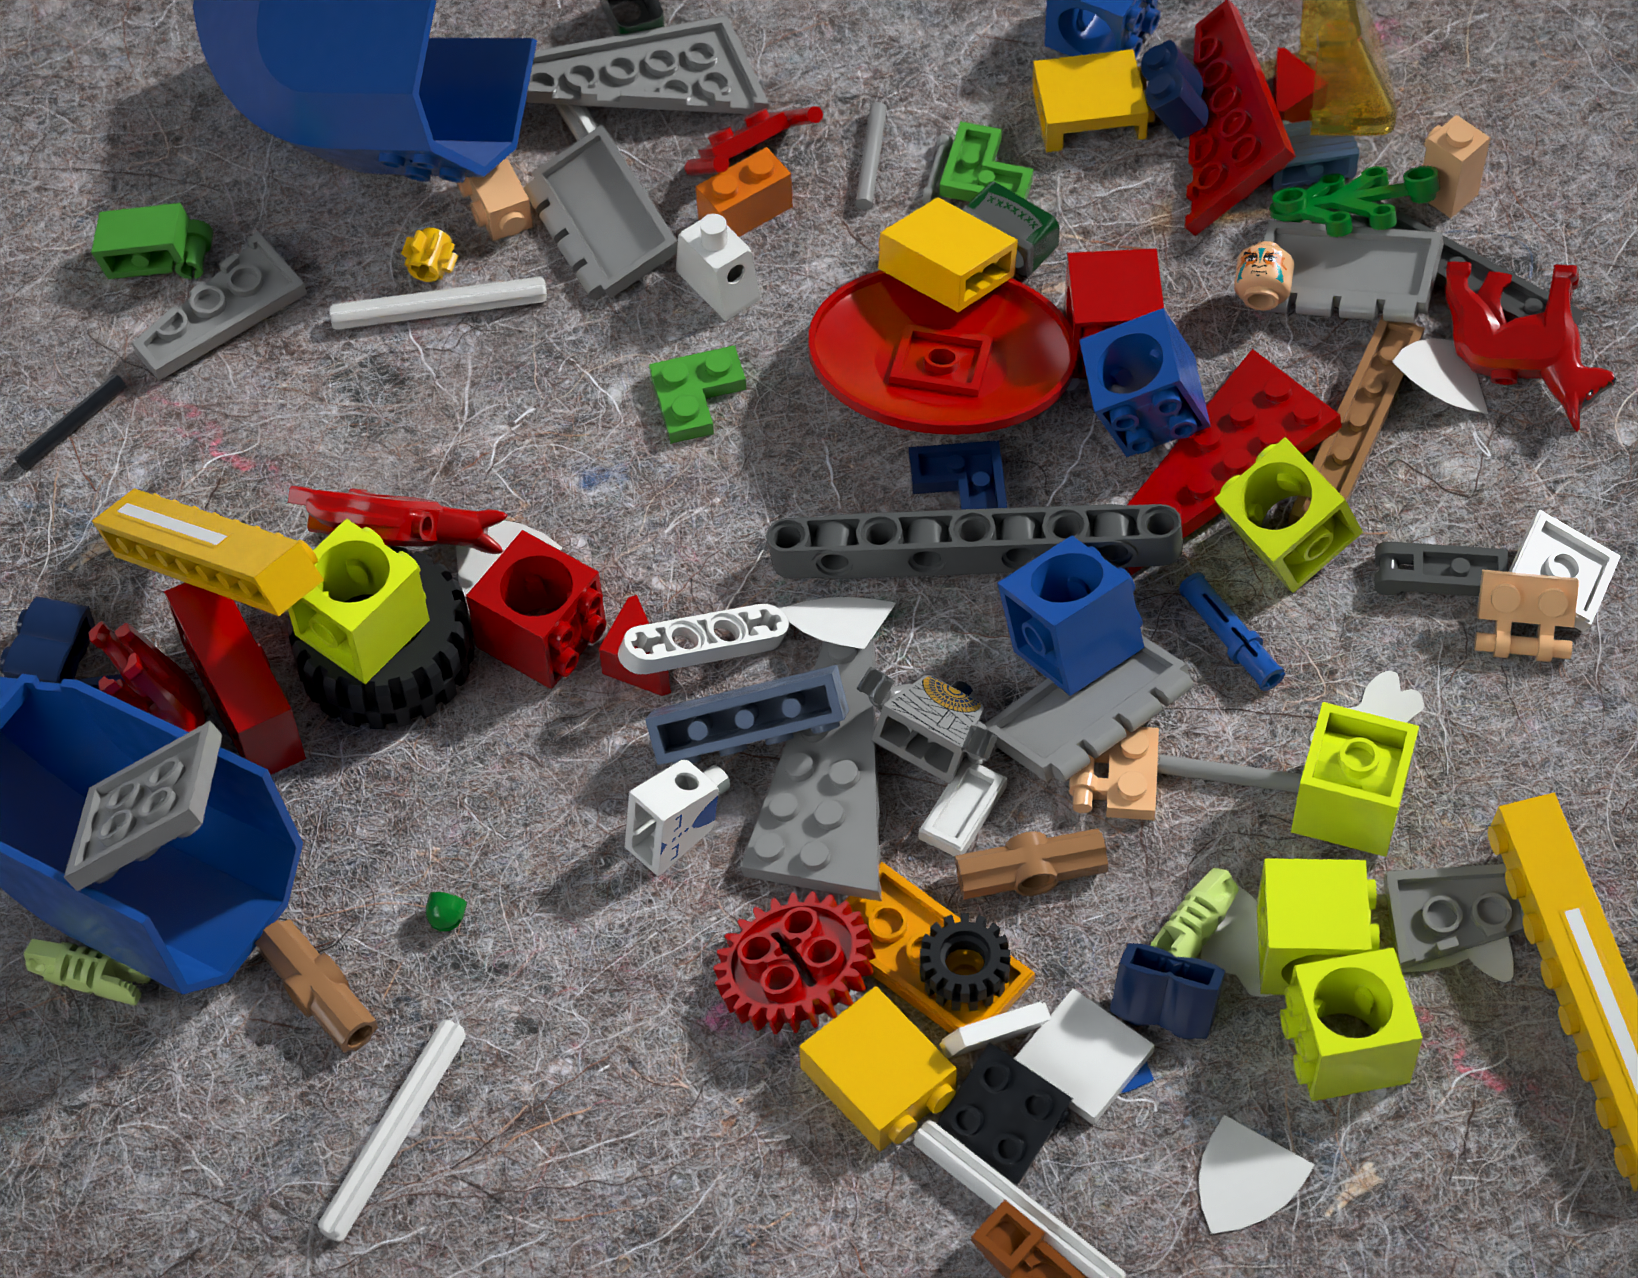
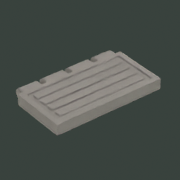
(600, 215)
(1358, 271)
(1058, 731)

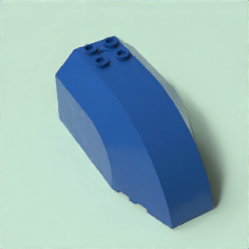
(369, 83)
(187, 908)

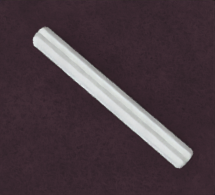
(438, 303)
(391, 1131)
(995, 1189)

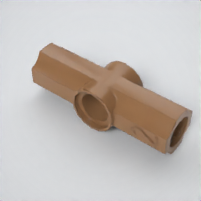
(1031, 863)
(316, 985)

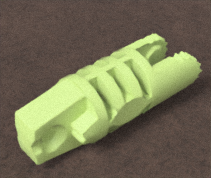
(1198, 915)
(84, 970)

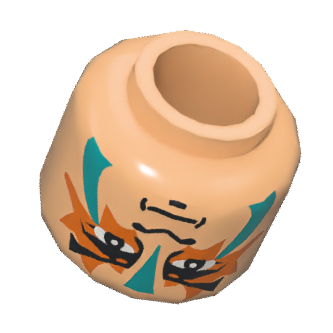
(1264, 275)

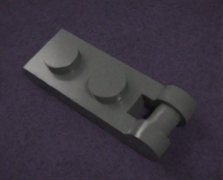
(1435, 568)

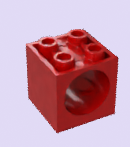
(1109, 291)
(530, 578)

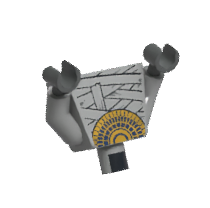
(929, 722)

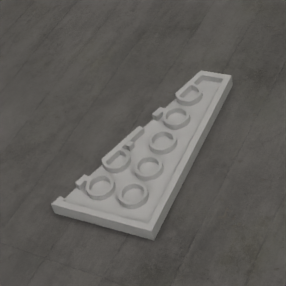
(661, 68)
(825, 798)

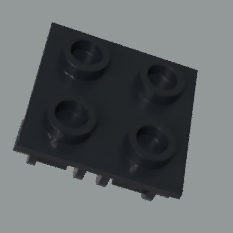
(1005, 1113)

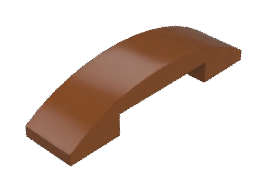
(1018, 1247)

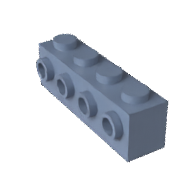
(748, 715)

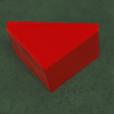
(1292, 87)
(629, 617)

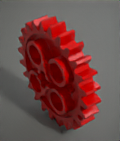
(764, 982)

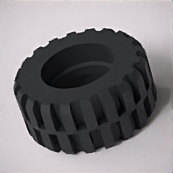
(414, 677)

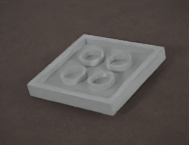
(144, 807)

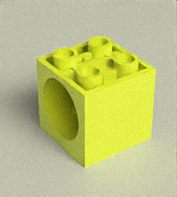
(1308, 544)
(366, 632)
(1354, 779)
(1312, 915)
(1361, 986)

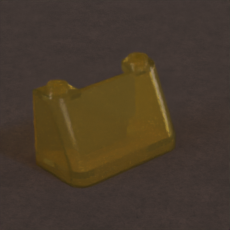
(1351, 72)

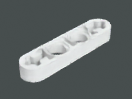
(701, 633)

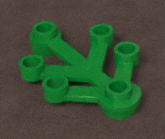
(1355, 197)

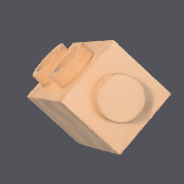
(1460, 157)
(498, 201)

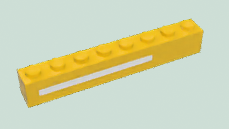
(210, 551)
(1577, 960)

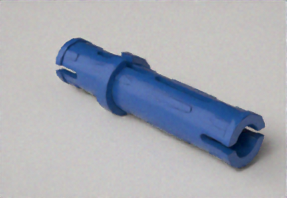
(1243, 645)

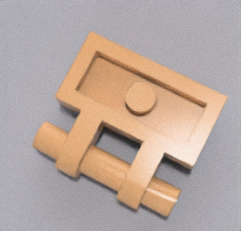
(1530, 600)
(1130, 780)

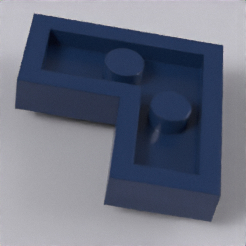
(968, 468)

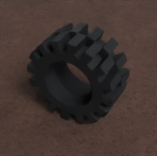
(964, 988)

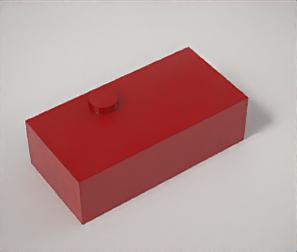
(236, 677)

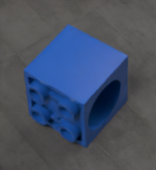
(1099, 25)
(1144, 383)
(1071, 614)

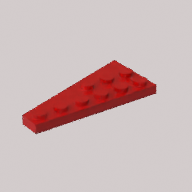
(1243, 131)
(1245, 417)

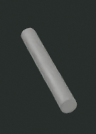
(871, 156)
(1229, 773)

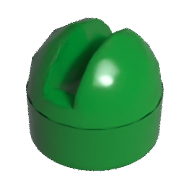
(444, 911)

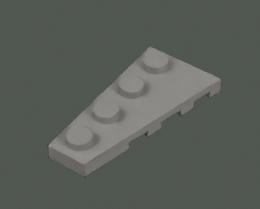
(232, 301)
(1448, 910)

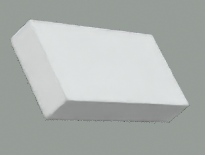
(963, 808)
(995, 1030)

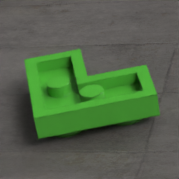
(973, 165)
(686, 384)

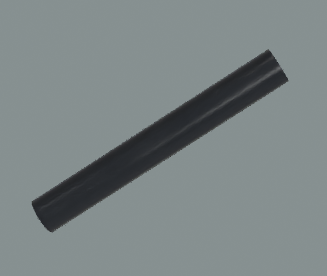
(70, 422)

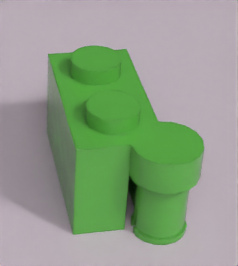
(150, 242)

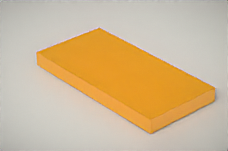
(897, 935)

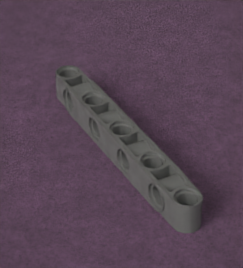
(968, 540)

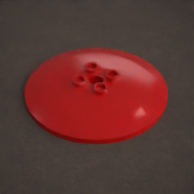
(1002, 355)

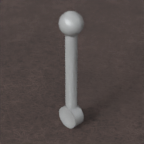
(943, 143)

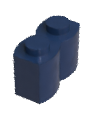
(1174, 89)
(49, 641)
(1167, 991)

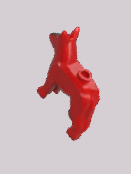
(1528, 346)
(399, 518)
(153, 678)

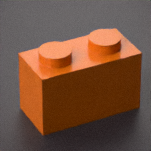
(747, 192)

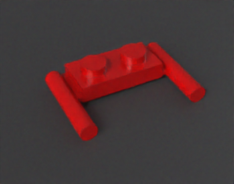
(758, 128)

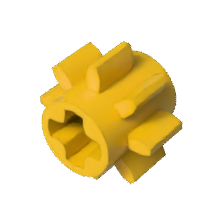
(429, 254)

